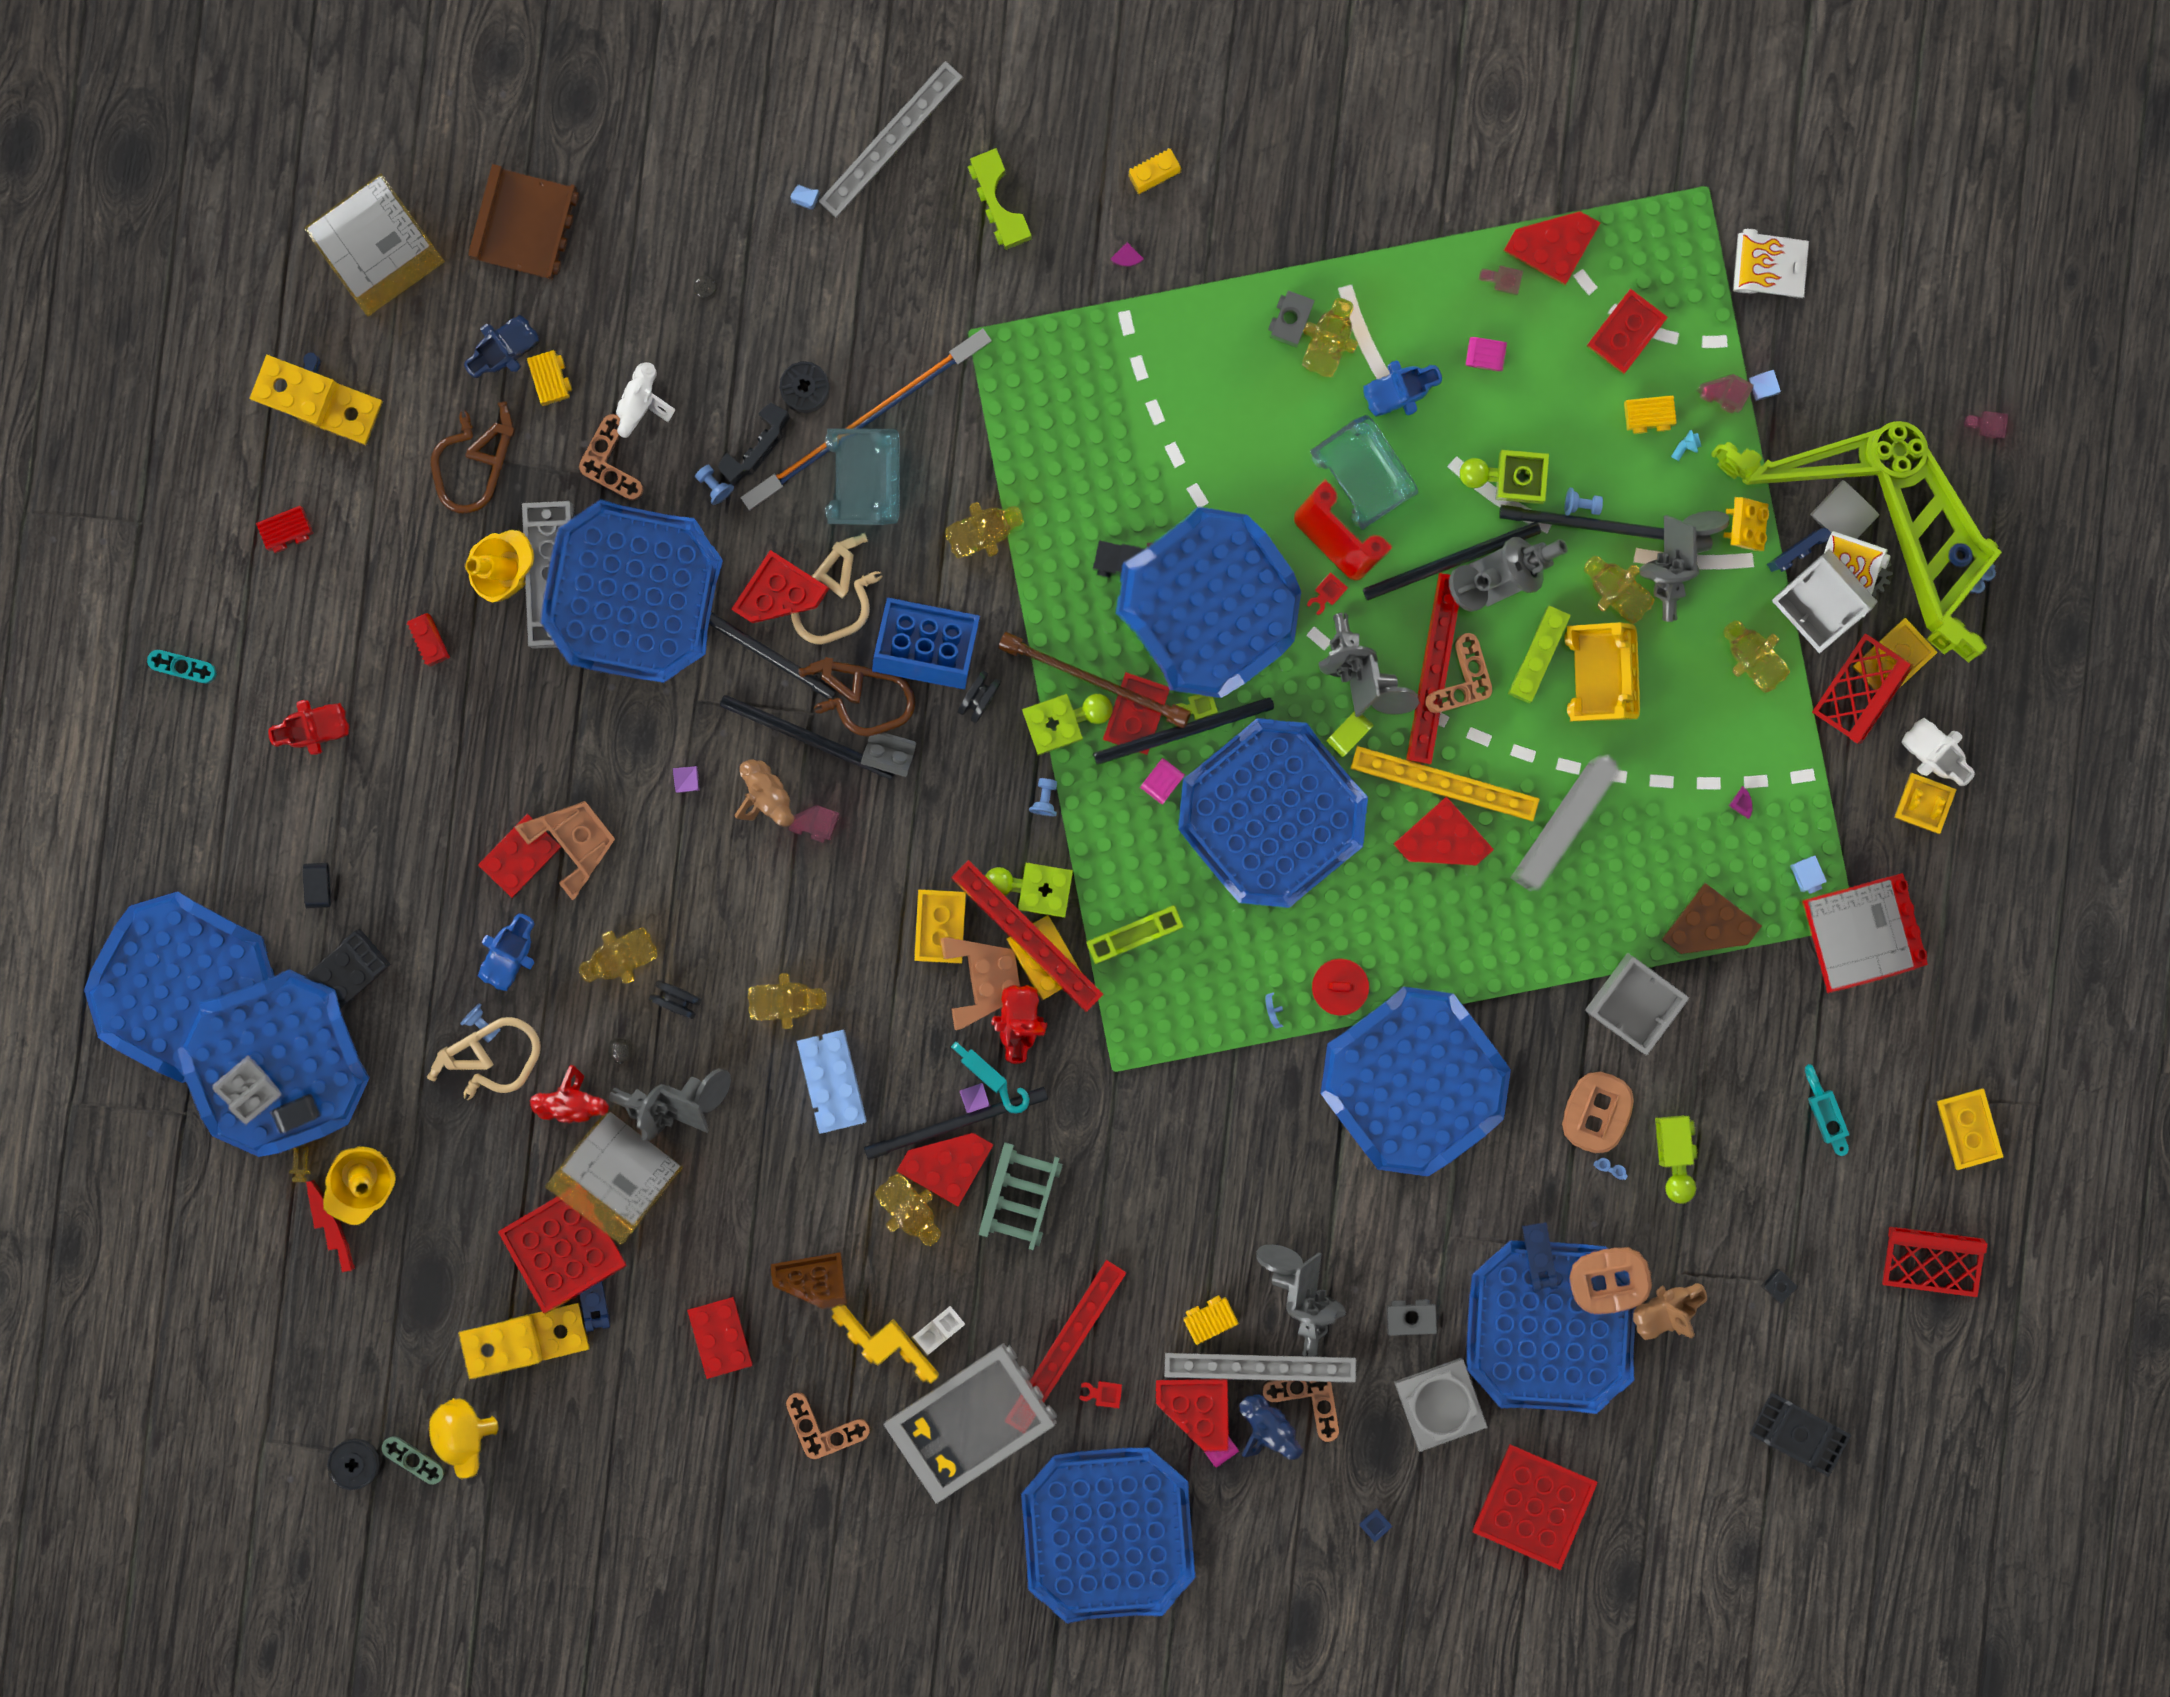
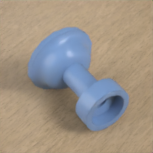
(719, 491)
(1573, 502)
(1044, 807)
(474, 1017)

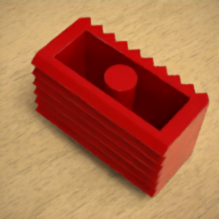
(285, 529)
(428, 639)

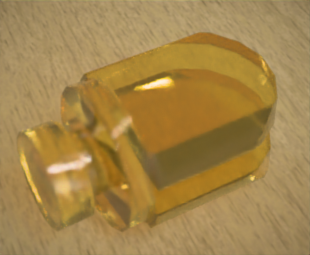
(299, 1174)

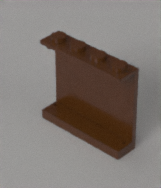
(523, 223)

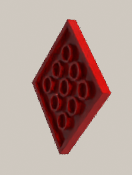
(560, 1253)
(1534, 1506)

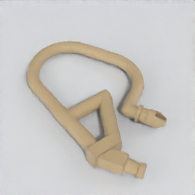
(840, 589)
(446, 1058)

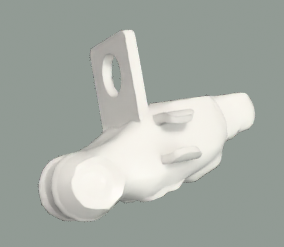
(638, 399)
(1938, 752)

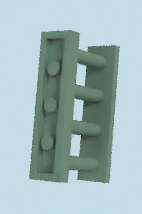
(997, 1202)

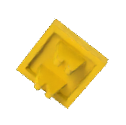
(1748, 524)
(1925, 803)

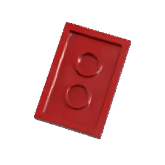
(1627, 331)
(1130, 719)
(516, 862)
(720, 1337)

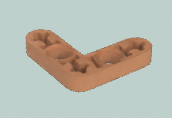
(601, 458)
(1469, 686)
(1317, 1396)
(823, 1438)

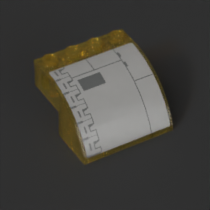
(374, 244)
(614, 1177)

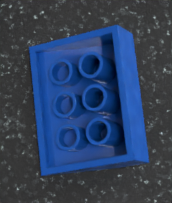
(925, 643)

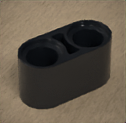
(316, 885)
(295, 1113)

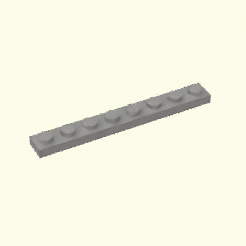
(890, 139)
(1260, 1367)

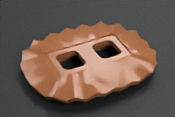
(1614, 1118)
(1614, 1297)

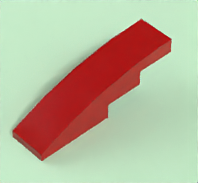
(333, 1230)

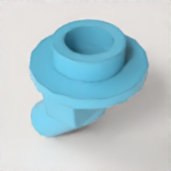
(1690, 442)

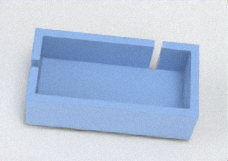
(831, 1081)

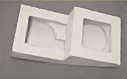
(938, 1331)

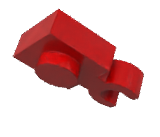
(1329, 591)
(1106, 1394)

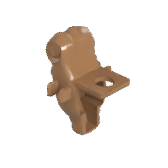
(765, 794)
(1669, 1311)

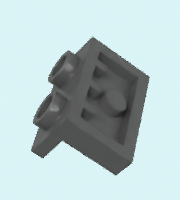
(889, 753)

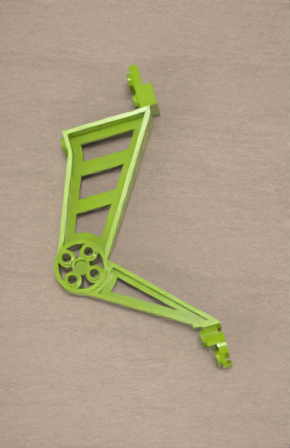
(1946, 631)

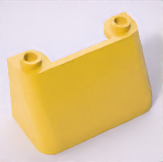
(1604, 672)

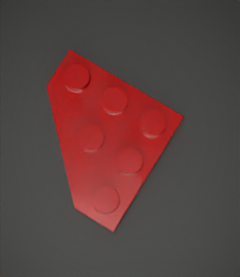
(1553, 244)
(778, 591)
(1443, 838)
(947, 1165)
(1198, 1409)

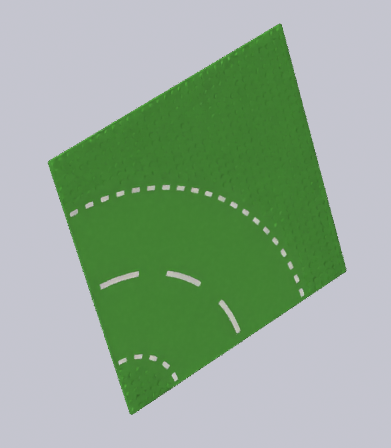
(1182, 401)

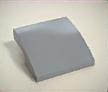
(1845, 512)
(246, 1090)

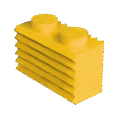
(1154, 171)
(549, 377)
(1650, 413)
(1210, 1320)

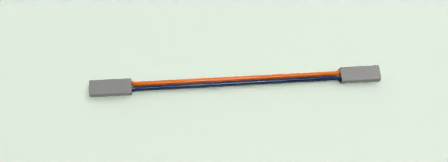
(959, 354)

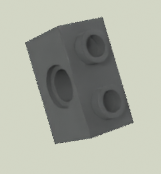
(1296, 304)
(1424, 1324)

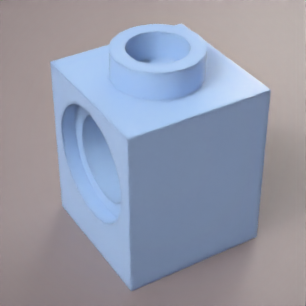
(1808, 874)

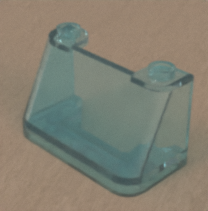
(1366, 470)
(865, 476)

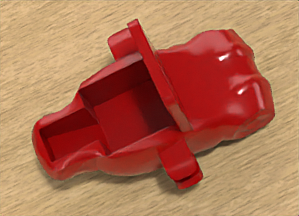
(310, 727)
(1019, 1022)
(568, 1102)

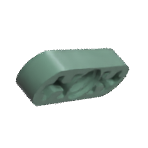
(414, 1470)

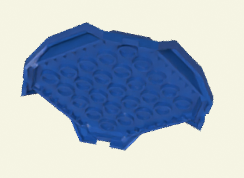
(630, 591)
(1211, 602)
(1272, 813)
(159, 968)
(295, 1038)
(1416, 1082)
(1542, 1344)
(1108, 1534)

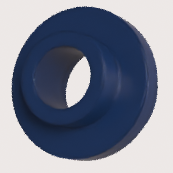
(1965, 550)

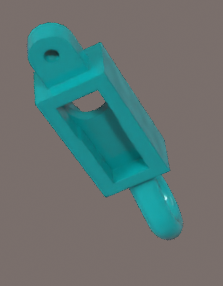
(991, 1078)
(1826, 1110)

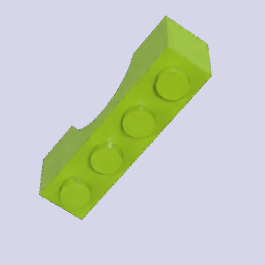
(1010, 226)
(1539, 654)
(1134, 934)

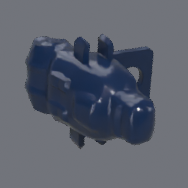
(502, 347)
(1269, 1429)

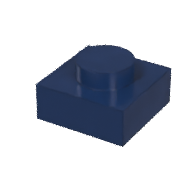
(1375, 1525)

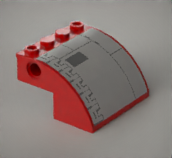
(1865, 932)

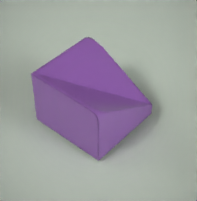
(686, 779)
(974, 1098)

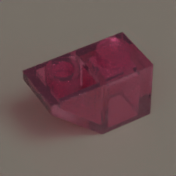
(1729, 391)
(817, 821)

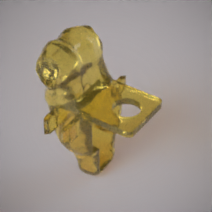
(1329, 339)
(982, 530)
(1619, 589)
(1756, 656)
(619, 956)
(784, 1001)
(908, 1209)

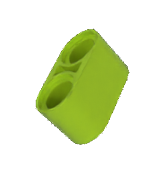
(1349, 733)

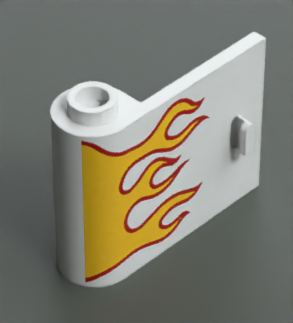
(1767, 264)
(1860, 557)

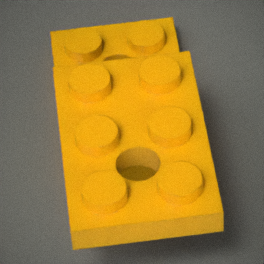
(316, 399)
(524, 1341)
(884, 1343)

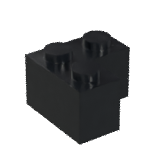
(1111, 557)

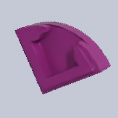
(1127, 256)
(1742, 803)

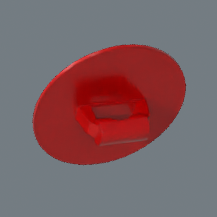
(1340, 987)

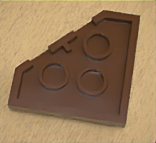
(1710, 924)
(812, 1279)

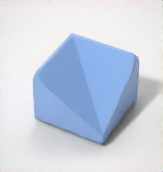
(805, 197)
(1765, 385)

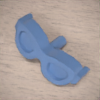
(1988, 576)
(1271, 1011)
(1604, 1165)

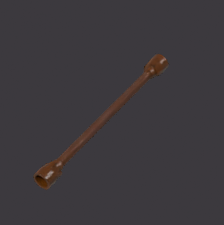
(1014, 645)

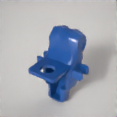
(1400, 388)
(507, 953)

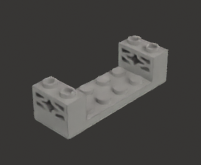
(540, 527)

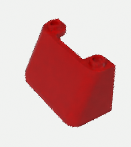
(1334, 539)

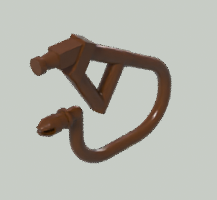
(507, 431)
(828, 665)

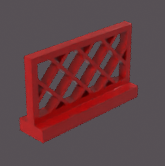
(1877, 703)
(1937, 1241)

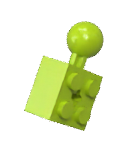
(1476, 473)
(1095, 709)
(1035, 877)
(1677, 1151)

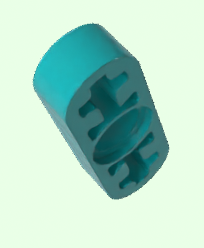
(196, 676)

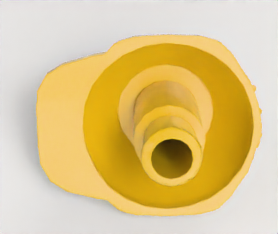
(500, 564)
(357, 1184)
(457, 1433)

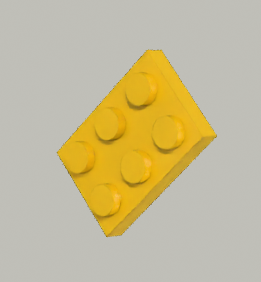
(1906, 643)
(938, 916)
(1039, 978)
(1970, 1129)

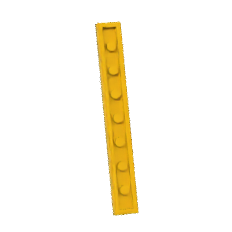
(1445, 783)

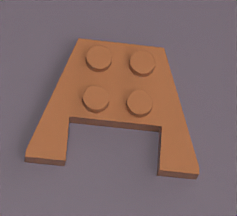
(579, 834)
(990, 971)

